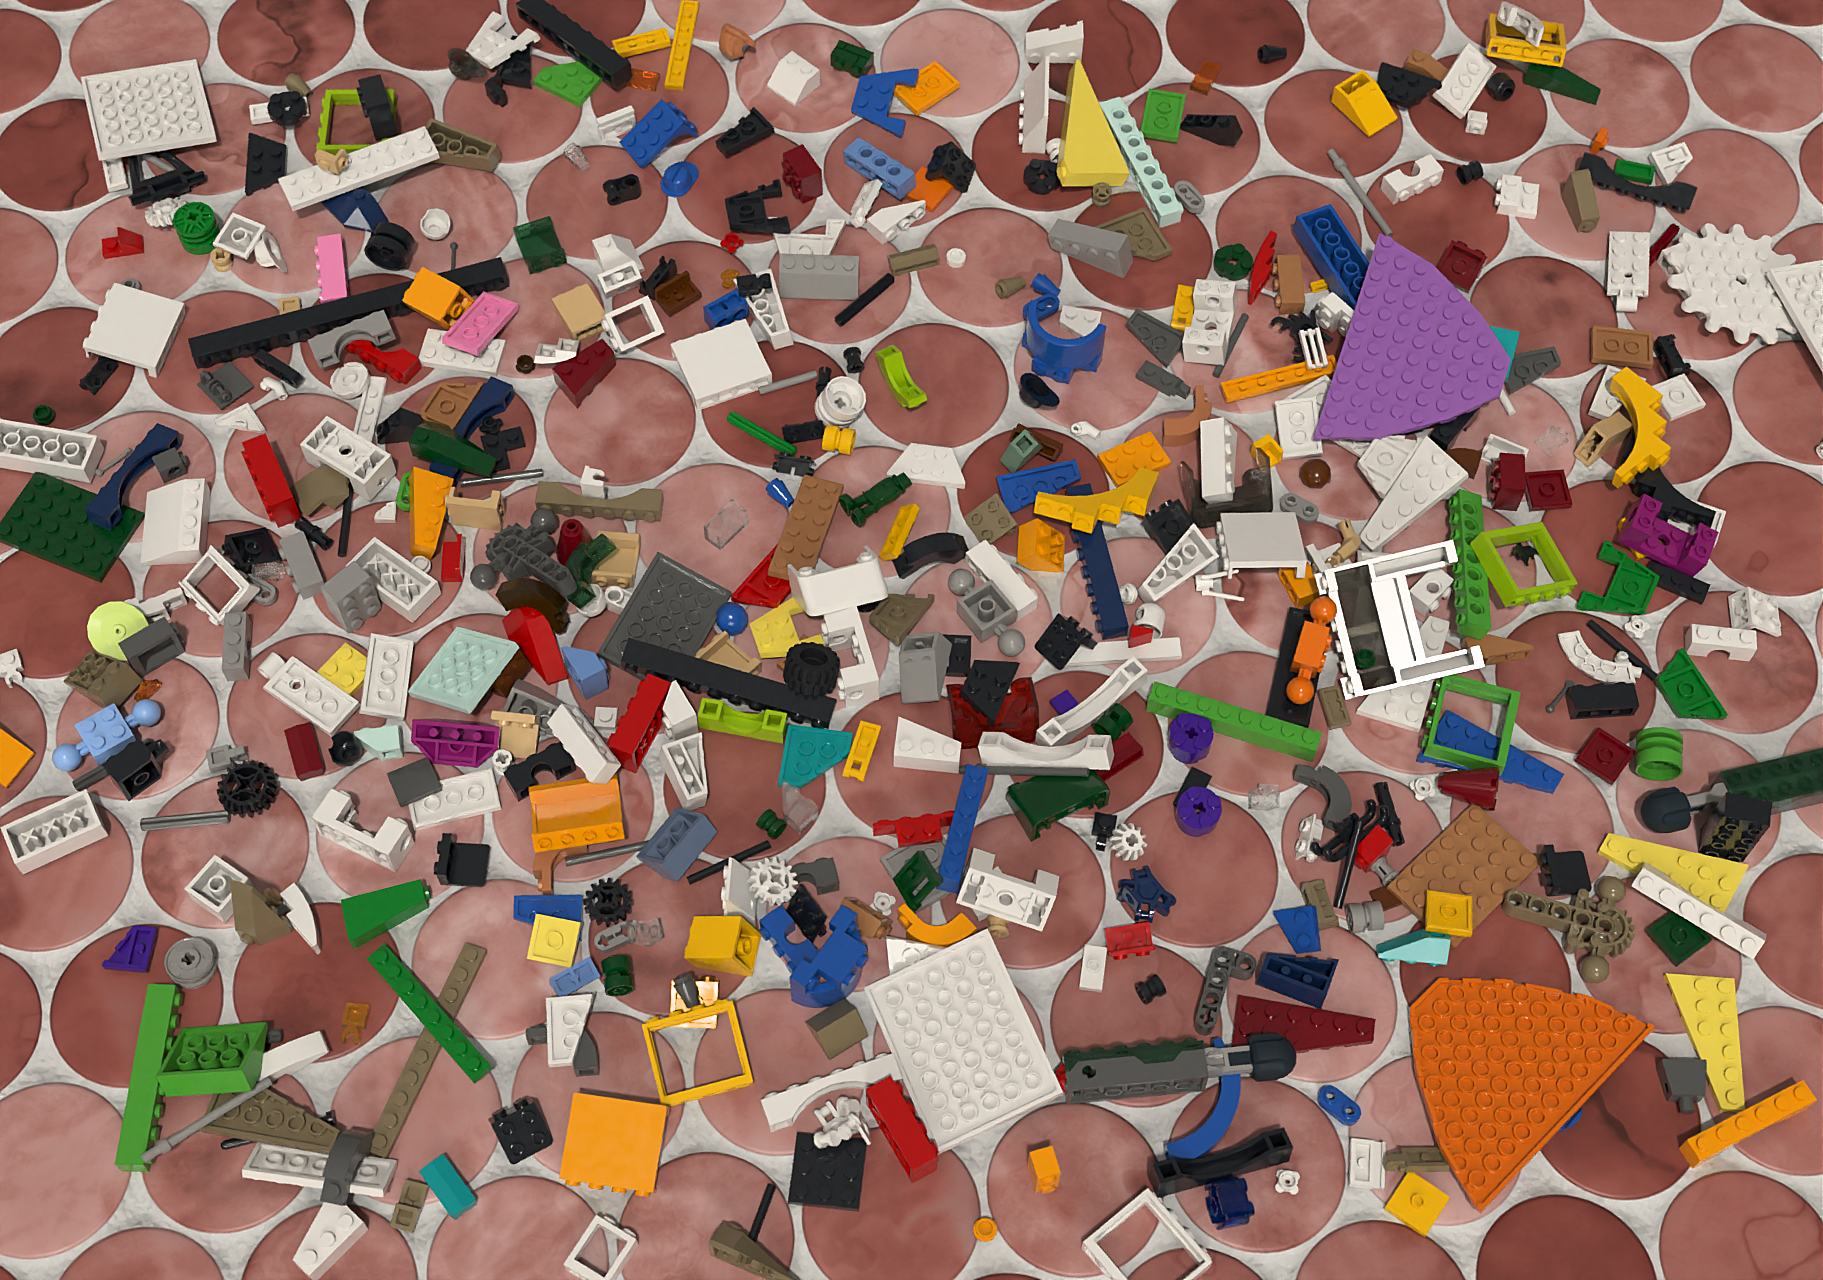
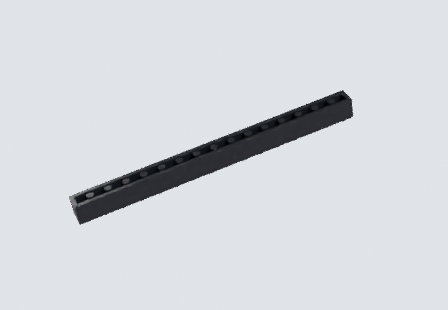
(322, 318)

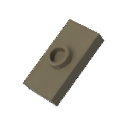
(1334, 707)

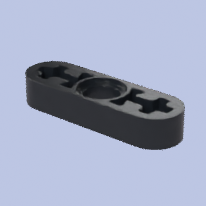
(277, 368)

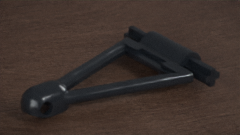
(162, 185)

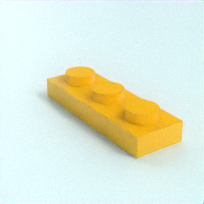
(642, 42)
(899, 532)

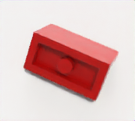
(453, 560)

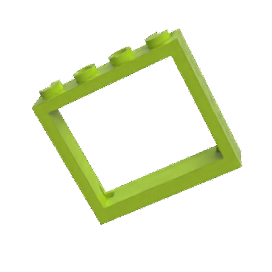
(344, 97)
(1485, 550)

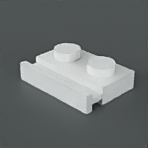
(616, 123)
(1366, 1164)

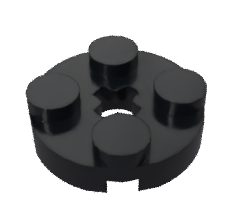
(287, 99)
(1032, 176)

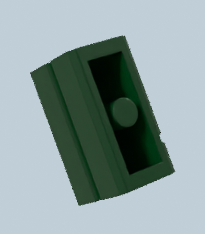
(852, 59)

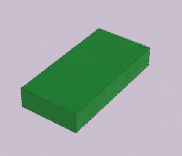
(1634, 171)

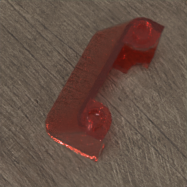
(1016, 716)

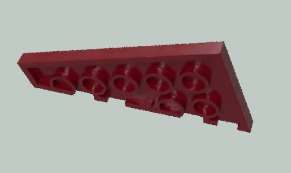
(1301, 1025)

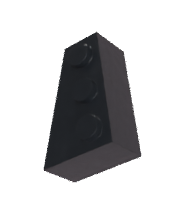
(376, 107)

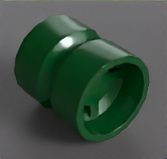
(1114, 721)
(617, 975)

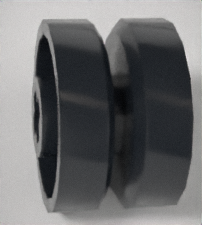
(389, 246)

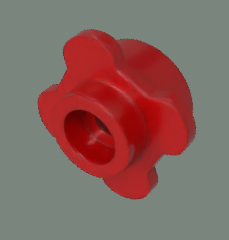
(731, 238)

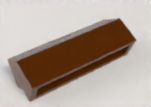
(1051, 447)

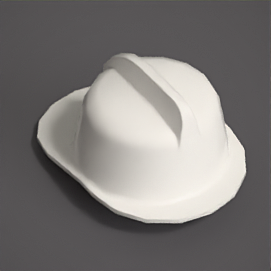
(269, 253)

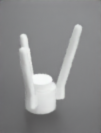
(1205, 581)

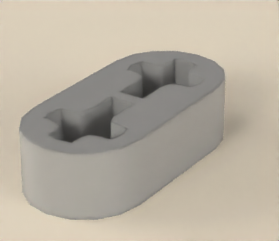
(614, 938)

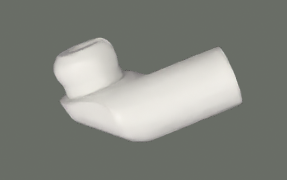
(276, 385)
(1622, 657)

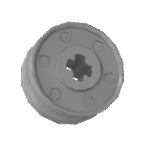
(186, 974)

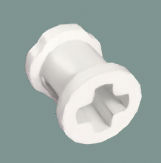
(499, 757)

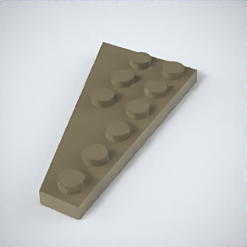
(271, 1121)

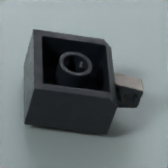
(136, 767)

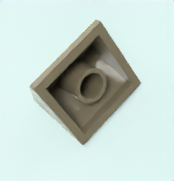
(837, 1028)

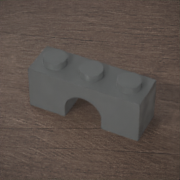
(819, 873)

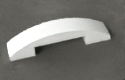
(1522, 21)

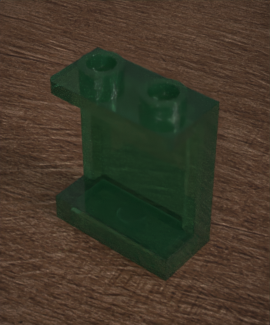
(539, 245)

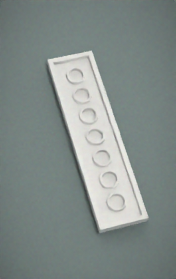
(363, 168)

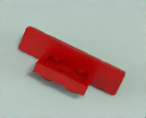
(915, 830)

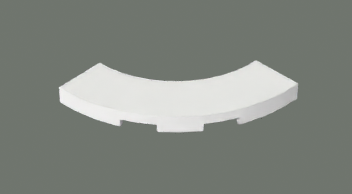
(1590, 664)

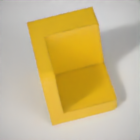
(1270, 447)

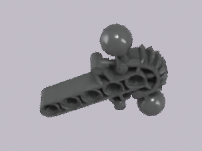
(522, 553)

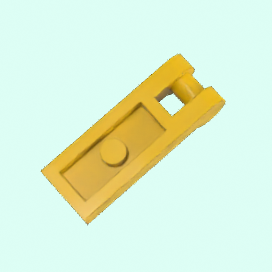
(1183, 308)
(862, 750)

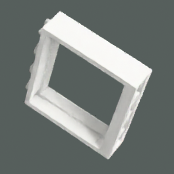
(1169, 1221)

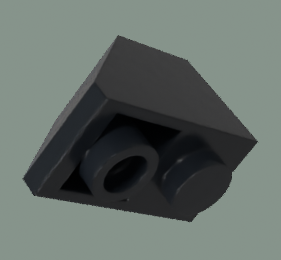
(398, 427)

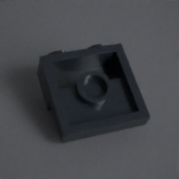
(1168, 524)
(250, 548)

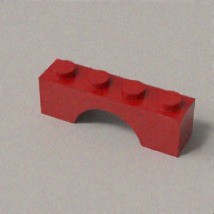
(399, 364)

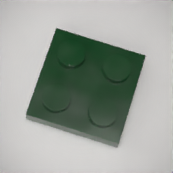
(1678, 937)

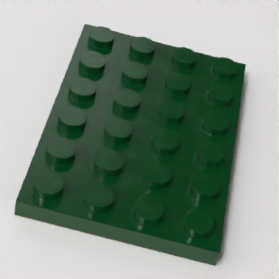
(54, 526)

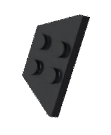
(1404, 86)
(264, 163)
(988, 686)

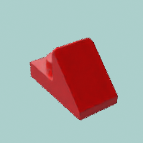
(124, 245)

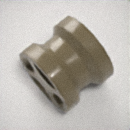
(1101, 195)

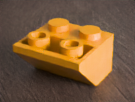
(1040, 547)

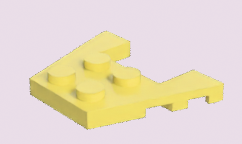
(776, 632)

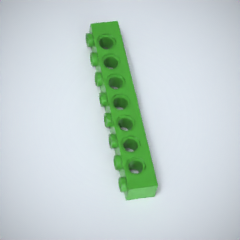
(1470, 578)

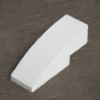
(301, 916)
(292, 1056)

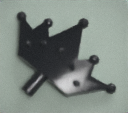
(1524, 552)

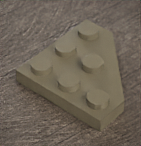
(1143, 234)

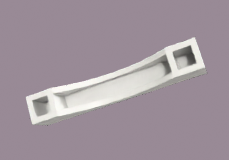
(1115, 689)
(1004, 750)
(1721, 925)
(784, 1108)

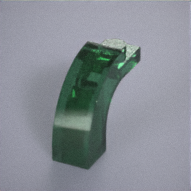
(581, 565)

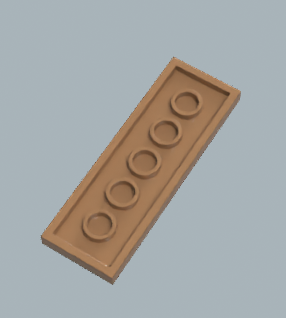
(806, 526)

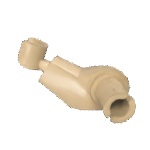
(1349, 545)

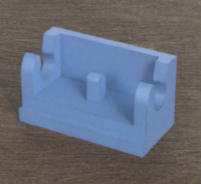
(574, 978)

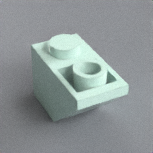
(382, 742)

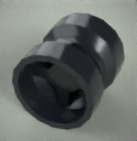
(1468, 172)
(1150, 989)

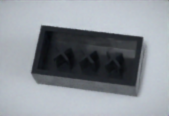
(1735, 827)

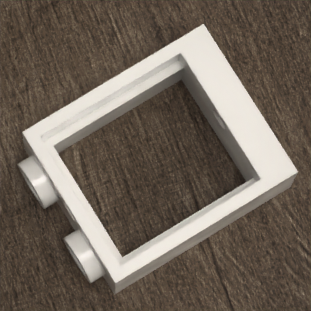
(650, 316)
(583, 1272)

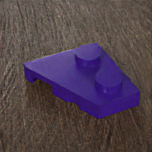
(134, 951)

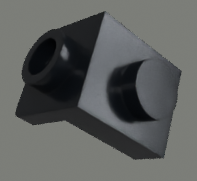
(495, 92)

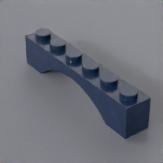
(492, 400)
(107, 505)

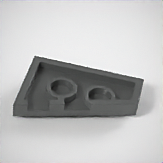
(1531, 366)

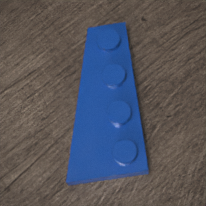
(1021, 487)

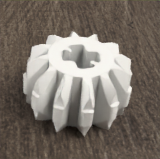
(1134, 838)

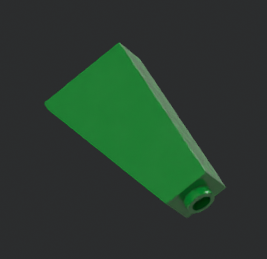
(383, 909)

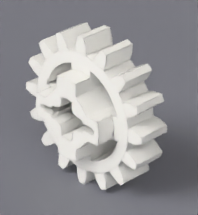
(163, 212)
(767, 890)

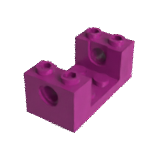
(1682, 551)

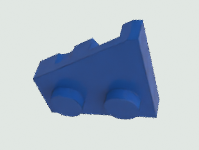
(1300, 928)

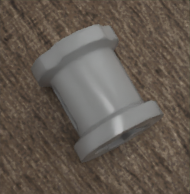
(1384, 870)

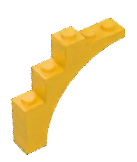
(1649, 427)
(1107, 506)

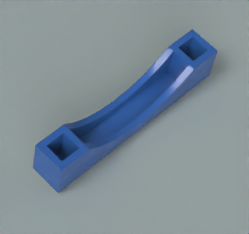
(962, 828)

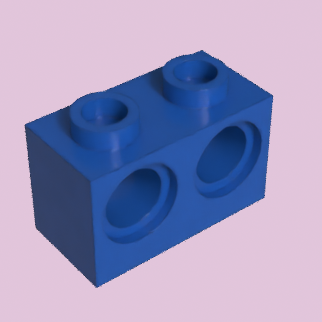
(726, 310)

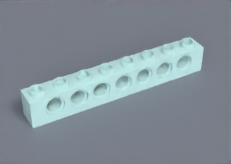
(1141, 164)

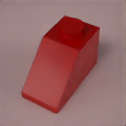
(1372, 848)

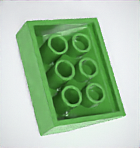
(214, 1060)

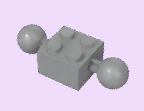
(986, 611)

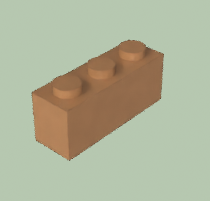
(1288, 284)

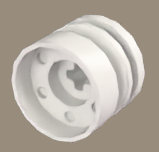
(840, 402)

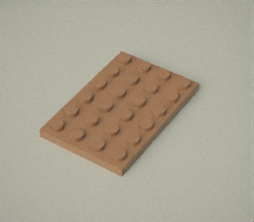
(1467, 859)

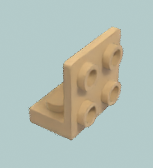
(517, 732)

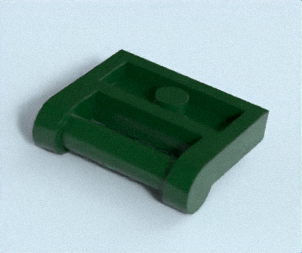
(913, 875)

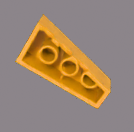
(426, 510)

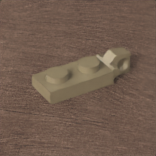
(1416, 1160)

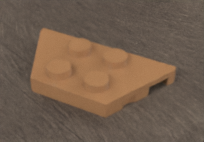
(449, 403)

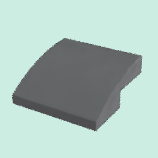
(414, 782)

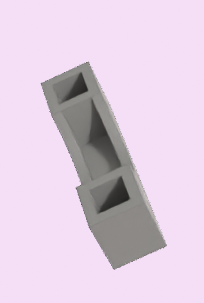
(329, 345)

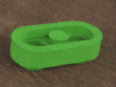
(403, 493)

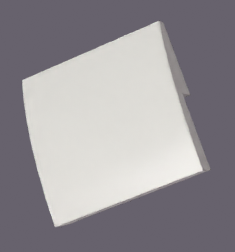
(562, 351)

